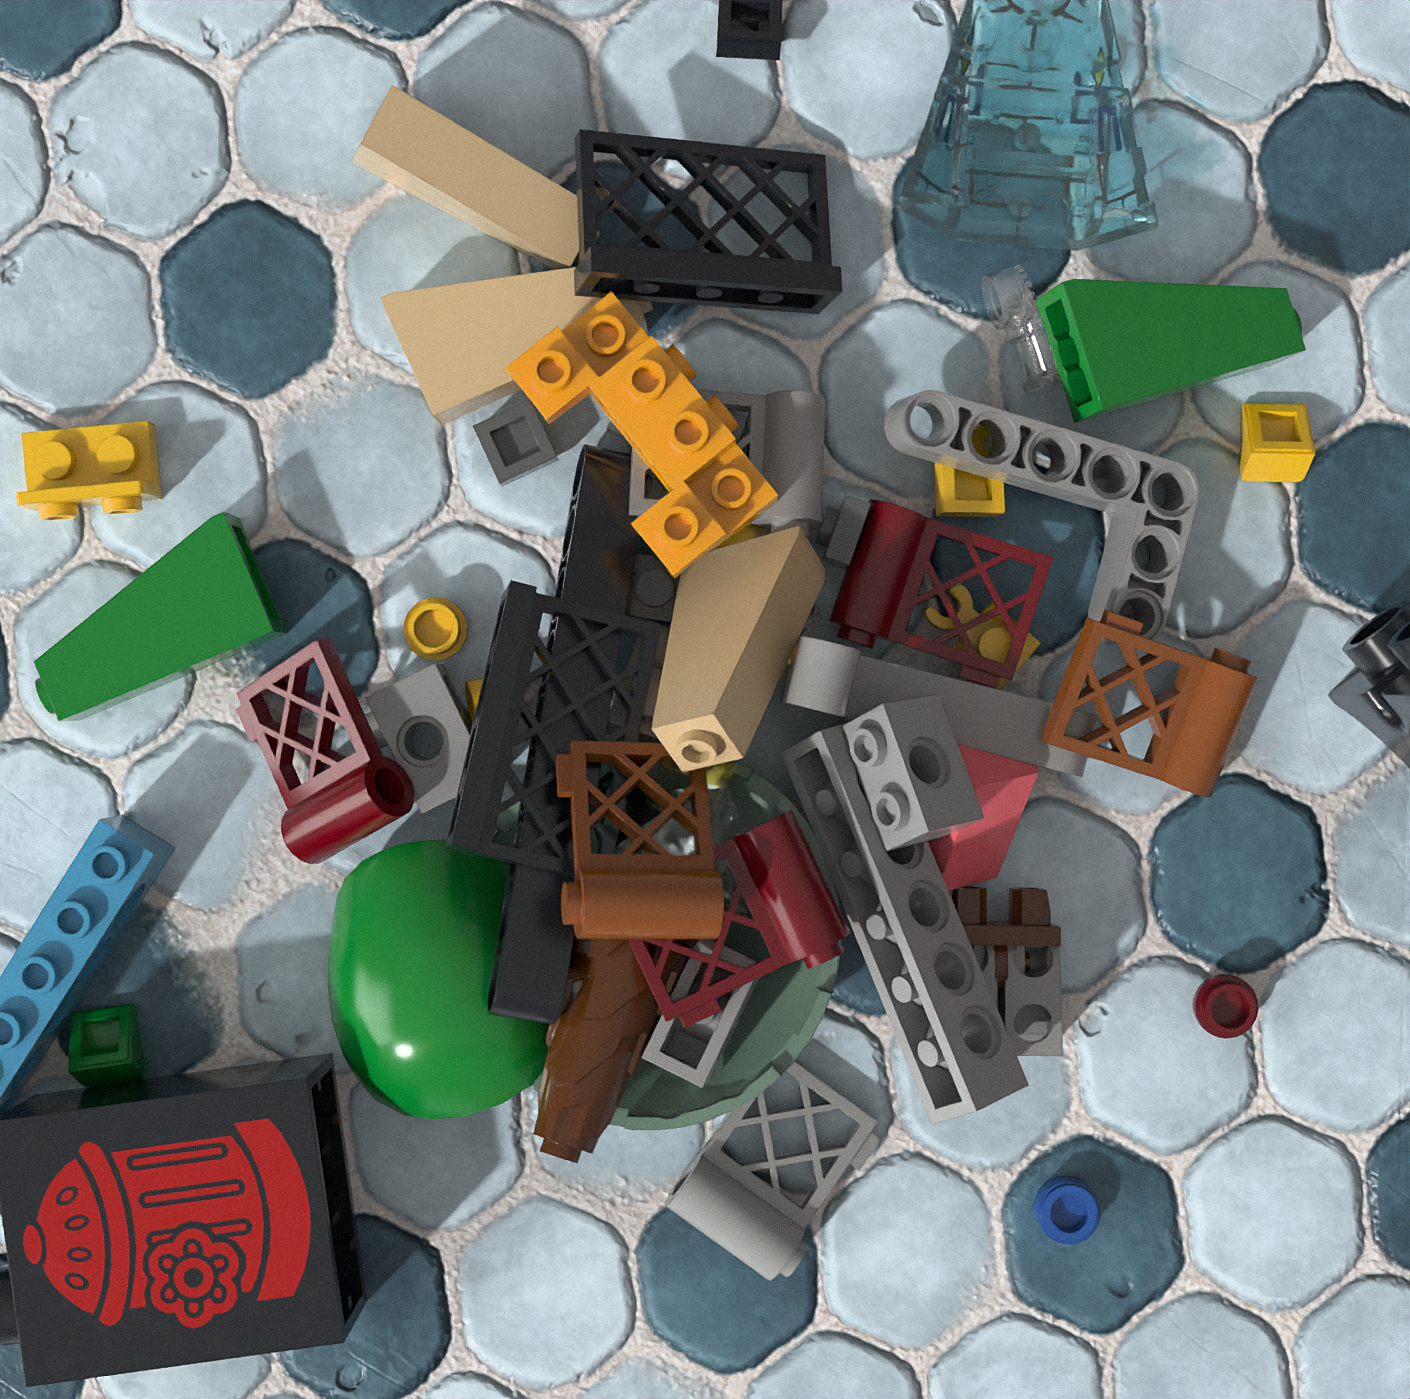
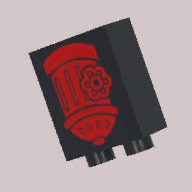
(178, 1221)

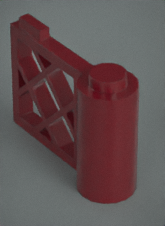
(888, 574)
(334, 803)
(787, 905)

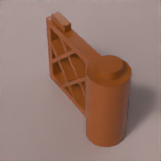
(1197, 713)
(628, 891)

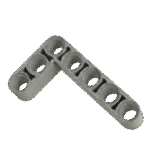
(1070, 479)
(996, 721)

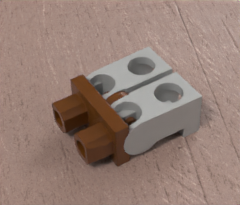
(1019, 962)

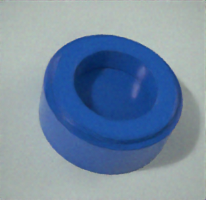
(1067, 1210)

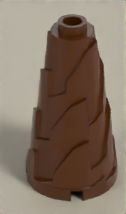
(598, 1041)

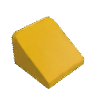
(1275, 442)

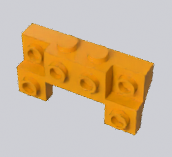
(662, 417)

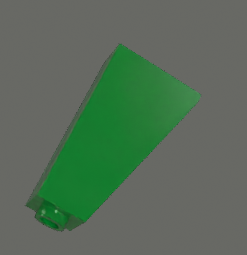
(1156, 339)
(170, 621)

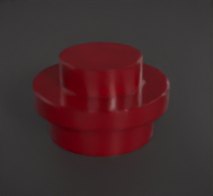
(1225, 1006)

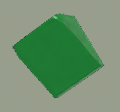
(105, 1046)

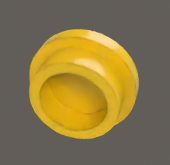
(435, 629)

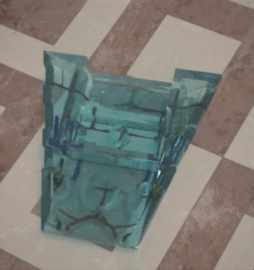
(1031, 132)

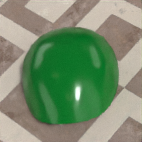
(414, 981)

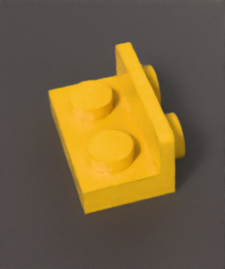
(90, 468)

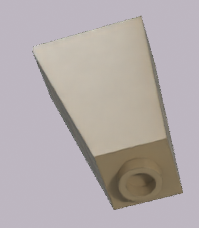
(470, 180)
(470, 331)
(731, 642)

